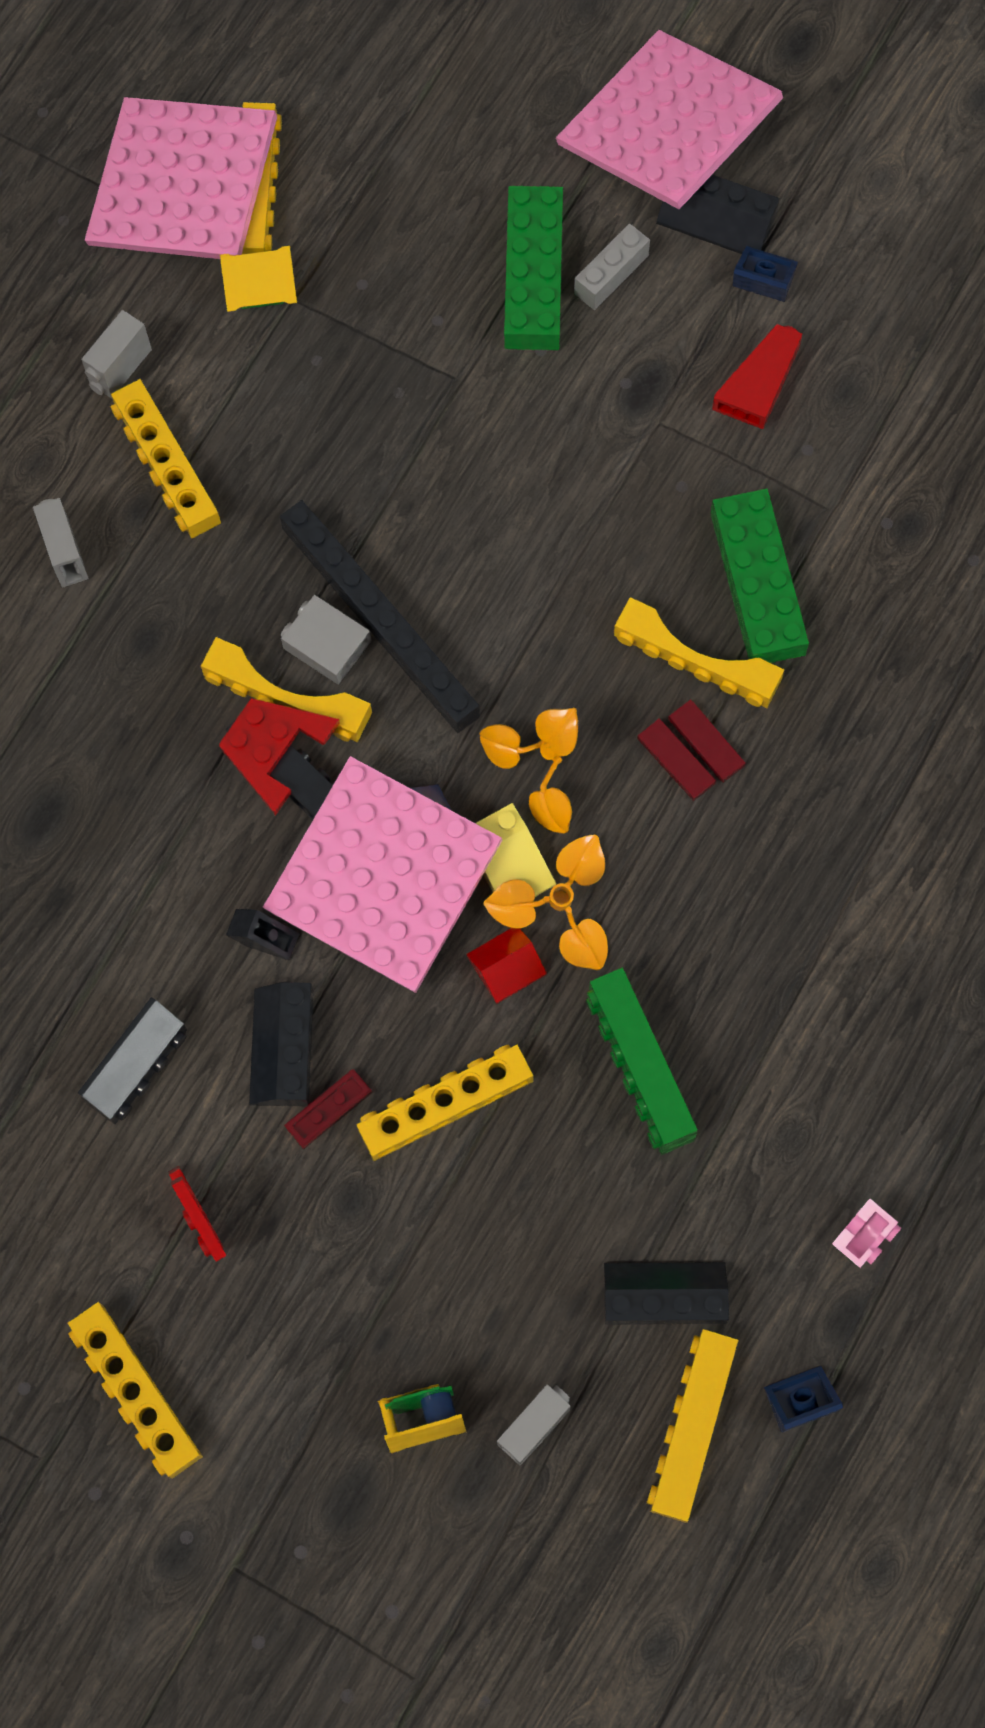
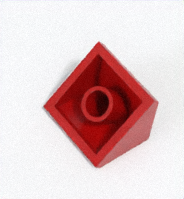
(507, 964)

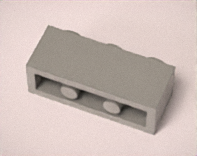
(611, 266)

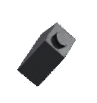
(262, 933)

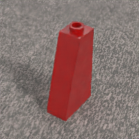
(759, 379)

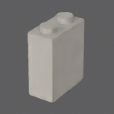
(116, 354)
(60, 542)
(325, 639)
(534, 1424)

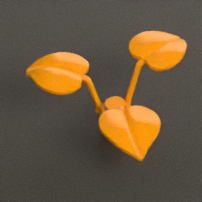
(558, 738)
(514, 903)

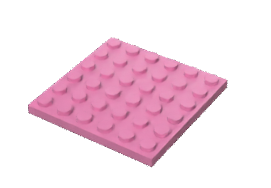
(669, 118)
(181, 178)
(383, 874)

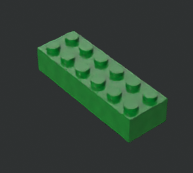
(533, 268)
(759, 576)
(641, 1061)

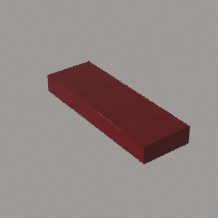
(706, 741)
(676, 759)
(328, 1108)

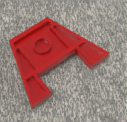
(262, 738)
(196, 1216)

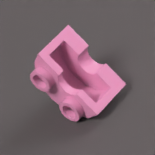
(865, 1233)

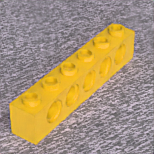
(136, 399)
(463, 1103)
(184, 1451)

